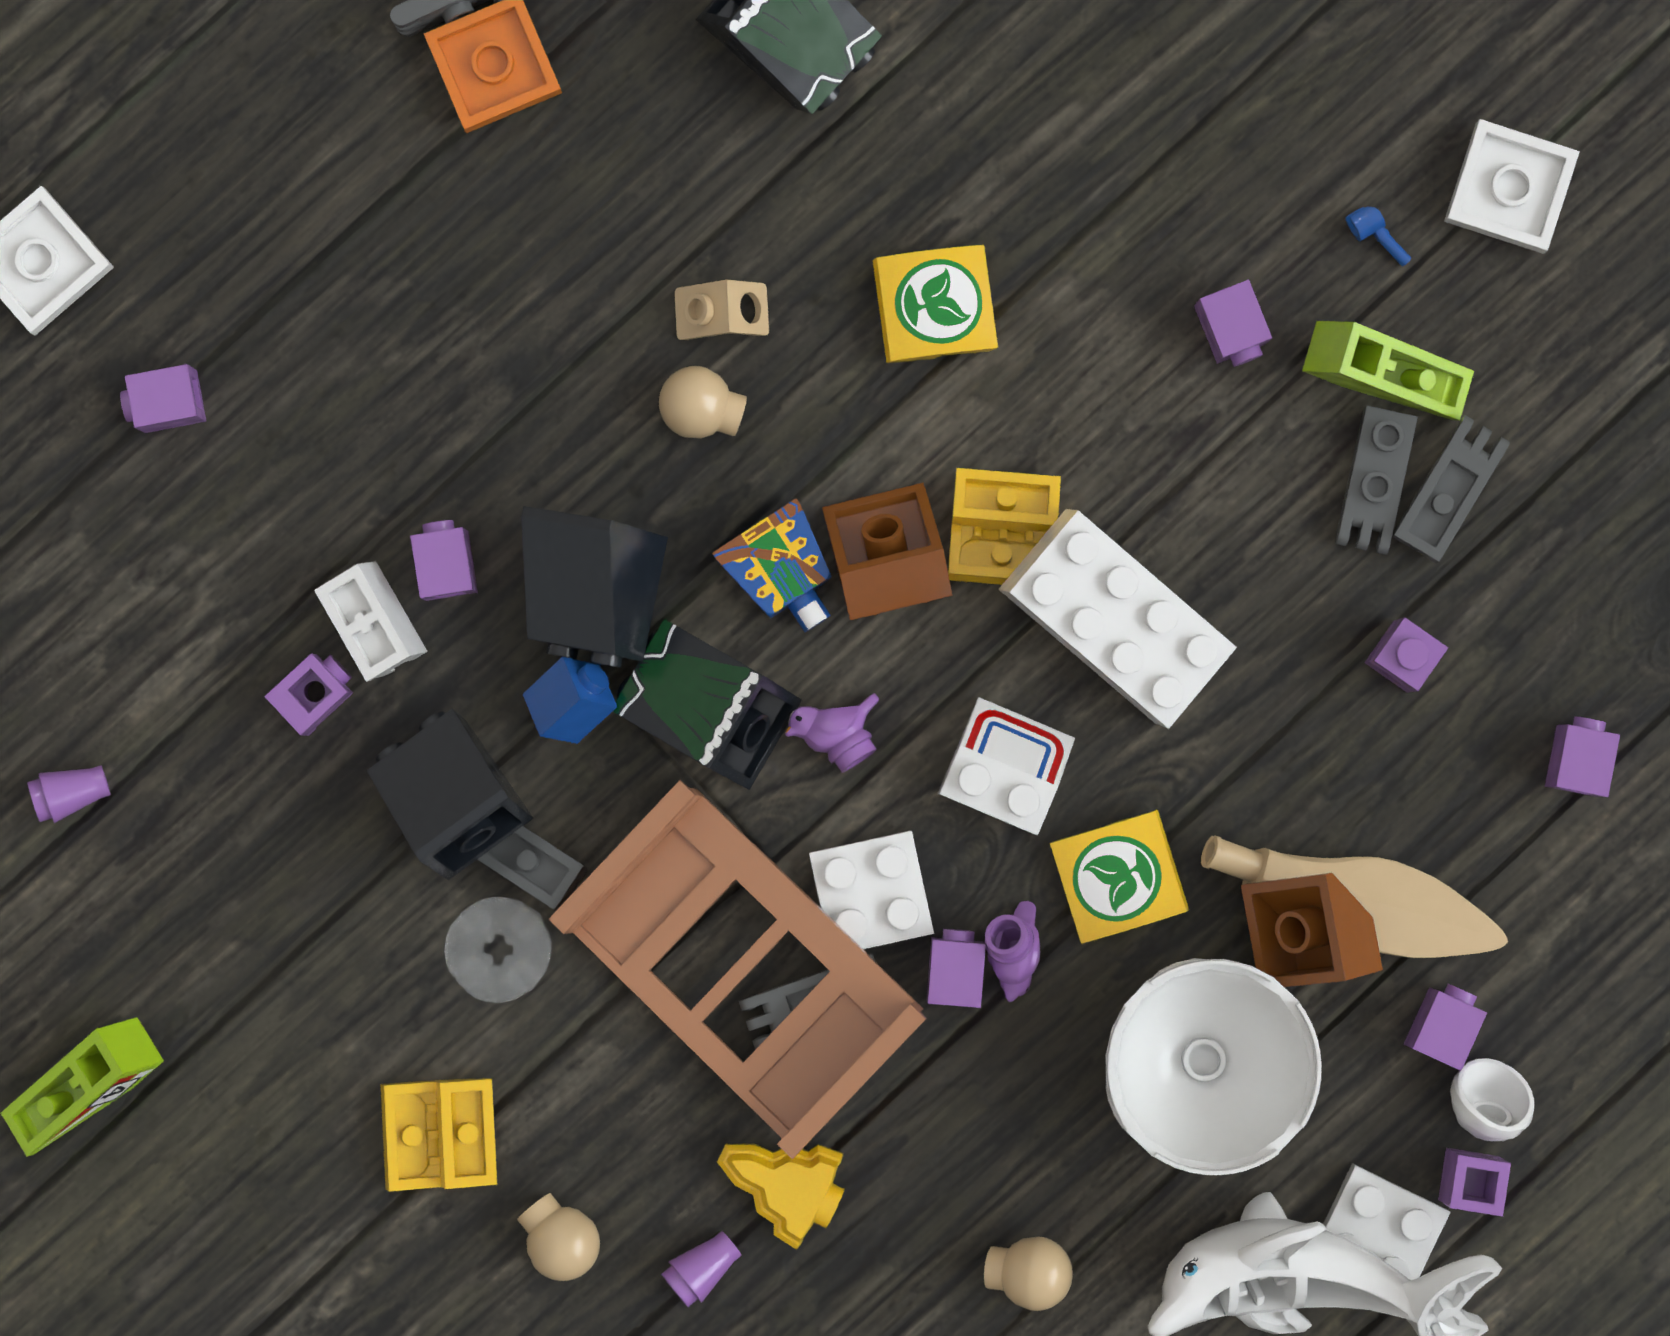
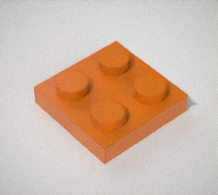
(492, 63)

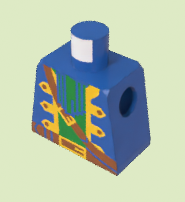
(779, 565)

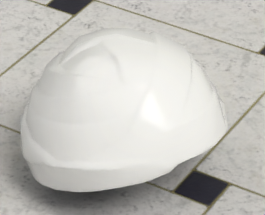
(1491, 1100)

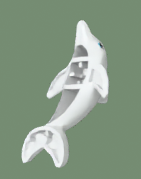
(1277, 1265)

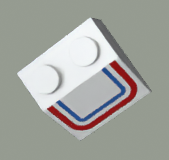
(1007, 766)

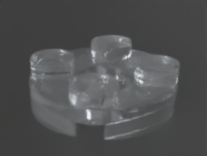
(475, 968)

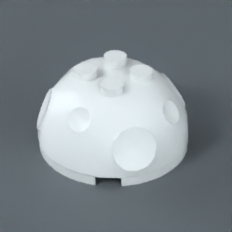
(1212, 1066)

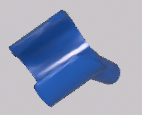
(1370, 221)

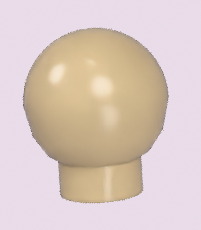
(699, 404)
(559, 1239)
(1030, 1272)

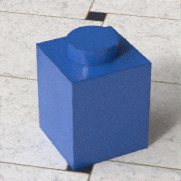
(569, 700)

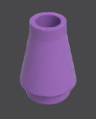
(65, 792)
(700, 1269)

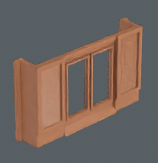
(662, 885)

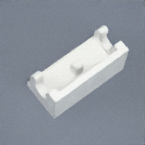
(370, 620)

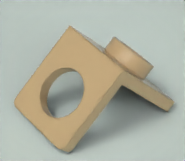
(716, 310)

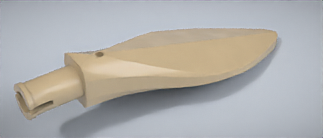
(1409, 908)

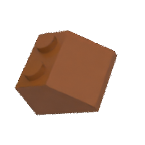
(887, 551)
(1310, 930)

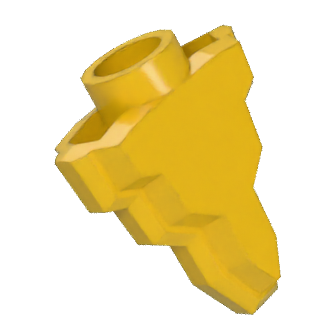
(786, 1189)

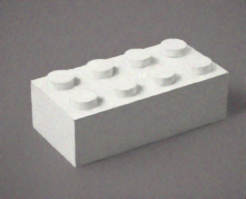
(1117, 618)

